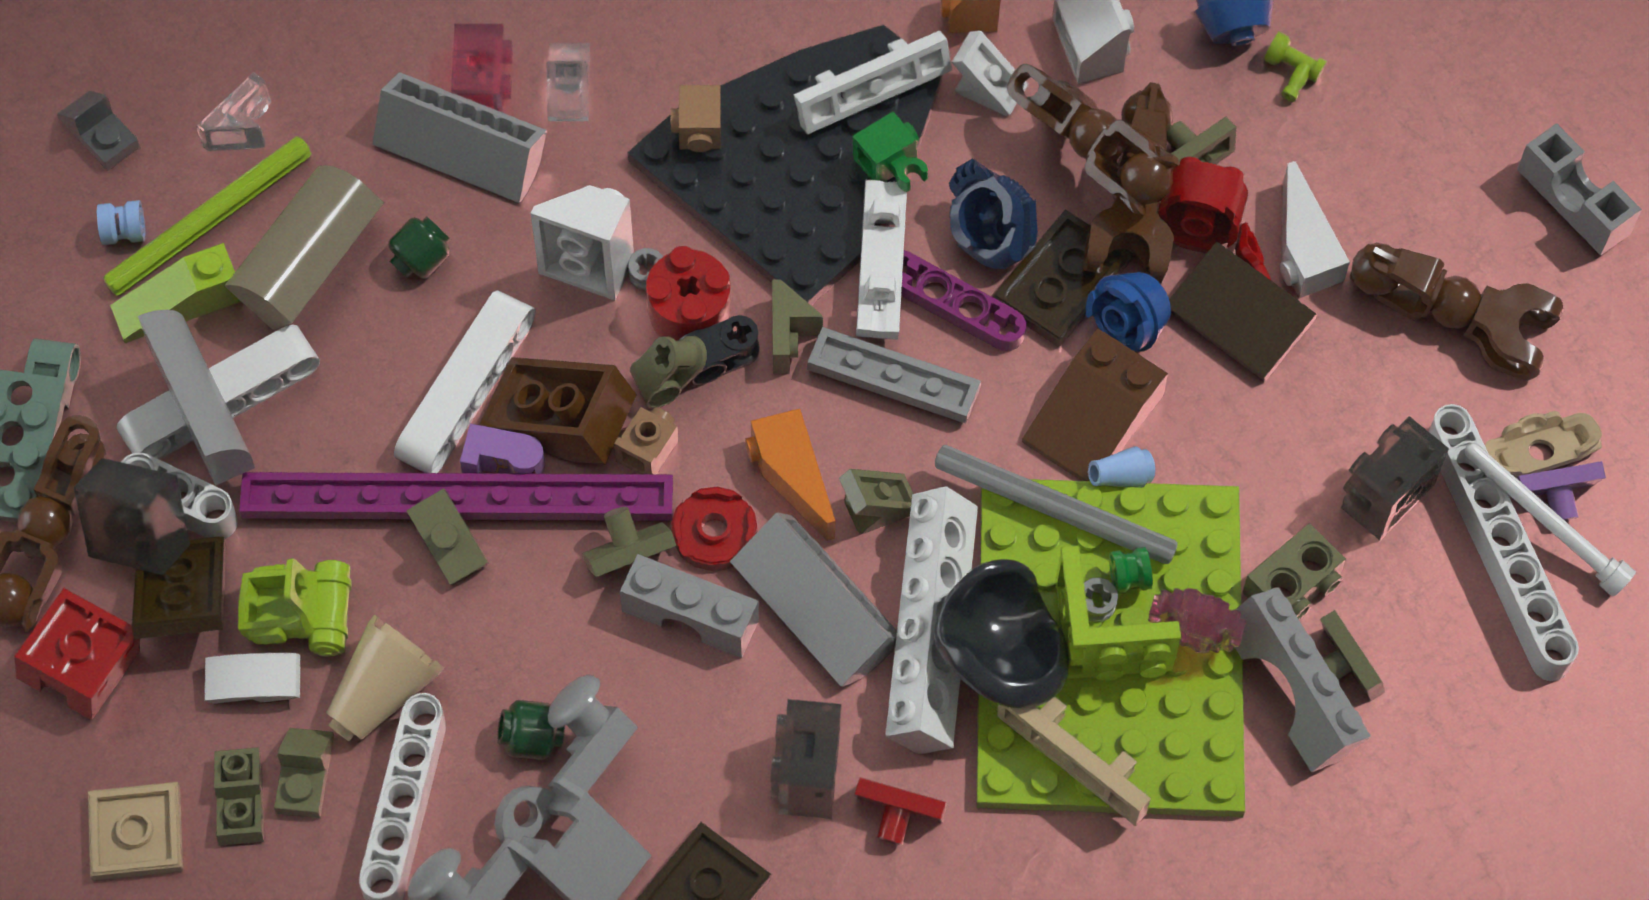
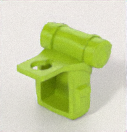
(297, 603)

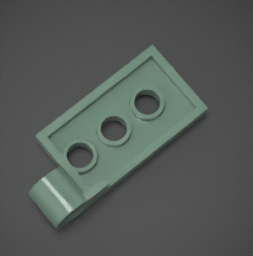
(51, 374)

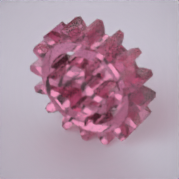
(1202, 619)

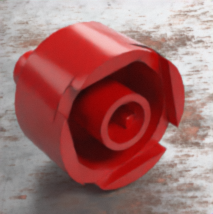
(1204, 204)
(687, 292)

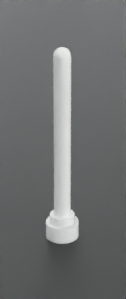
(1610, 572)

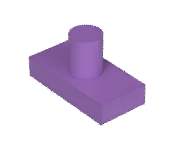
(1559, 485)

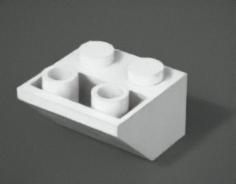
(1093, 36)

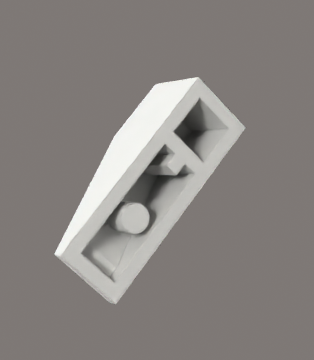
(1309, 247)

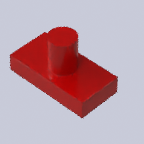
(898, 808)

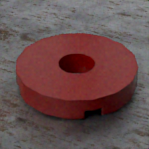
(707, 505)

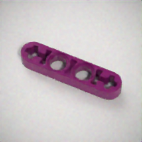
(957, 294)

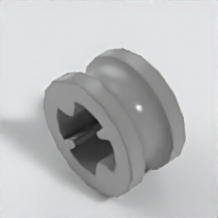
(642, 256)
(1108, 593)

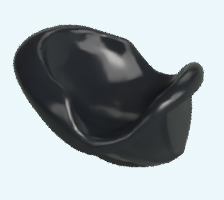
(1002, 636)

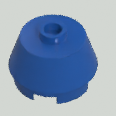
(1235, 20)
(1130, 309)

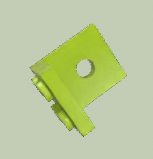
(1108, 650)

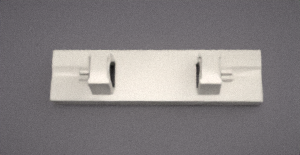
(873, 81)
(881, 260)

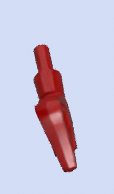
(1249, 249)

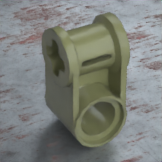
(668, 368)

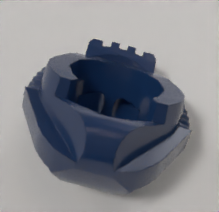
(991, 216)

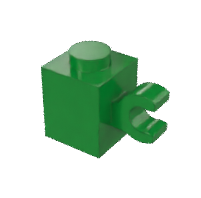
(889, 151)

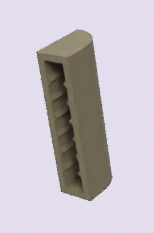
(304, 245)

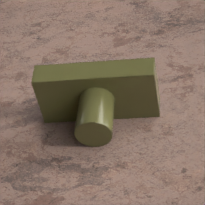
(1209, 146)
(447, 536)
(626, 543)
(1349, 657)

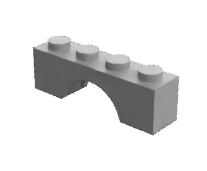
(1324, 720)

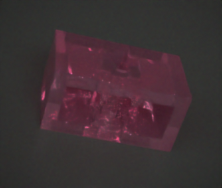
(480, 64)

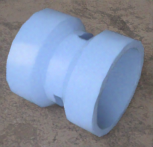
(130, 222)

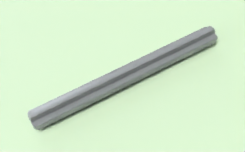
(1054, 503)

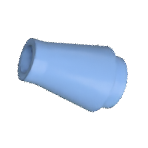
(1123, 469)

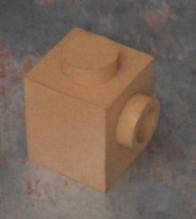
(698, 117)

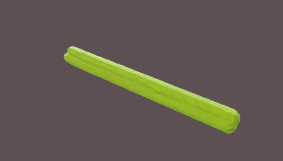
(207, 216)

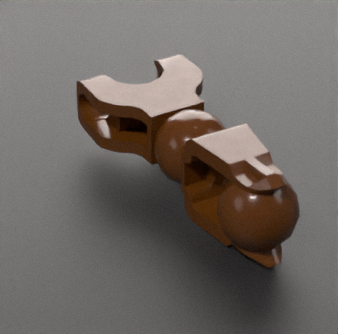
(1098, 139)
(1120, 227)
(1417, 284)
(47, 521)

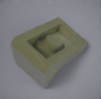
(791, 318)
(876, 498)
(303, 772)

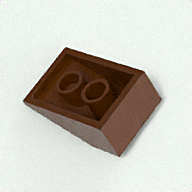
(564, 405)
(1096, 405)

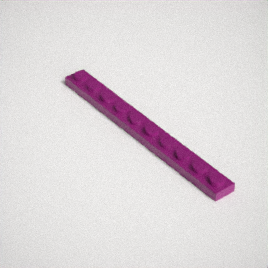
(474, 495)

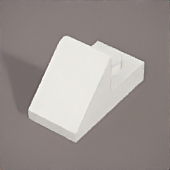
(984, 74)

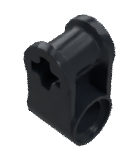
(724, 349)

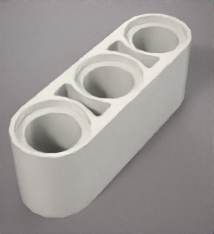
(198, 502)

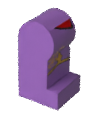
(501, 452)

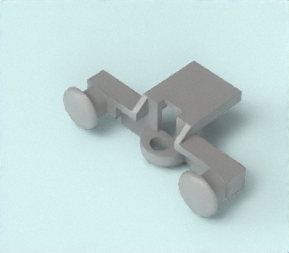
(592, 857)

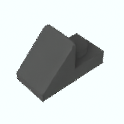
(99, 129)

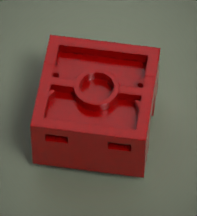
(77, 653)

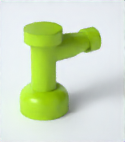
(1304, 65)

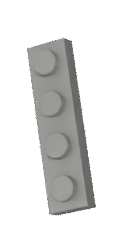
(894, 375)

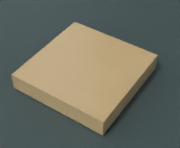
(135, 831)

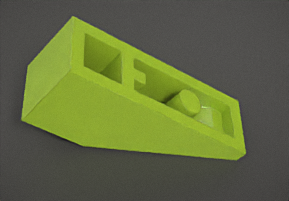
(188, 286)

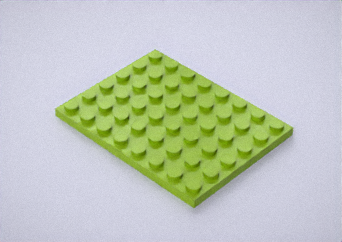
(1175, 725)

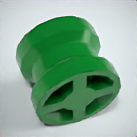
(1131, 570)

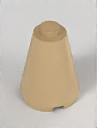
(379, 680)

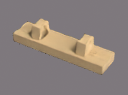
(1105, 781)

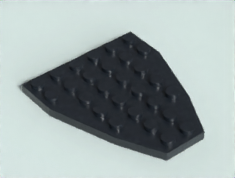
(772, 189)

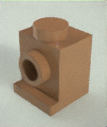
(643, 453)

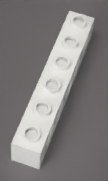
(936, 559)

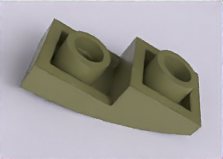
(239, 796)

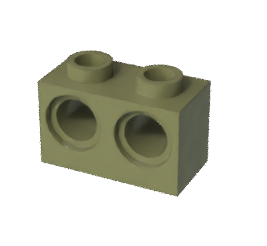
(1287, 570)

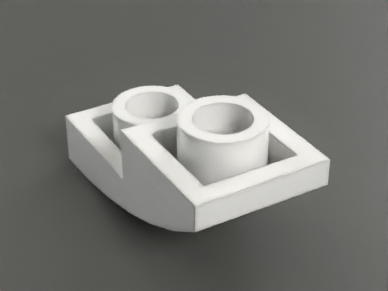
(252, 676)

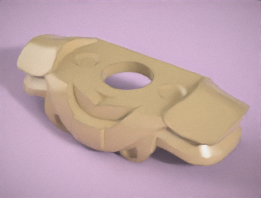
(1568, 437)

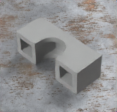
(1556, 171)
(718, 614)

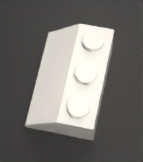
(585, 239)

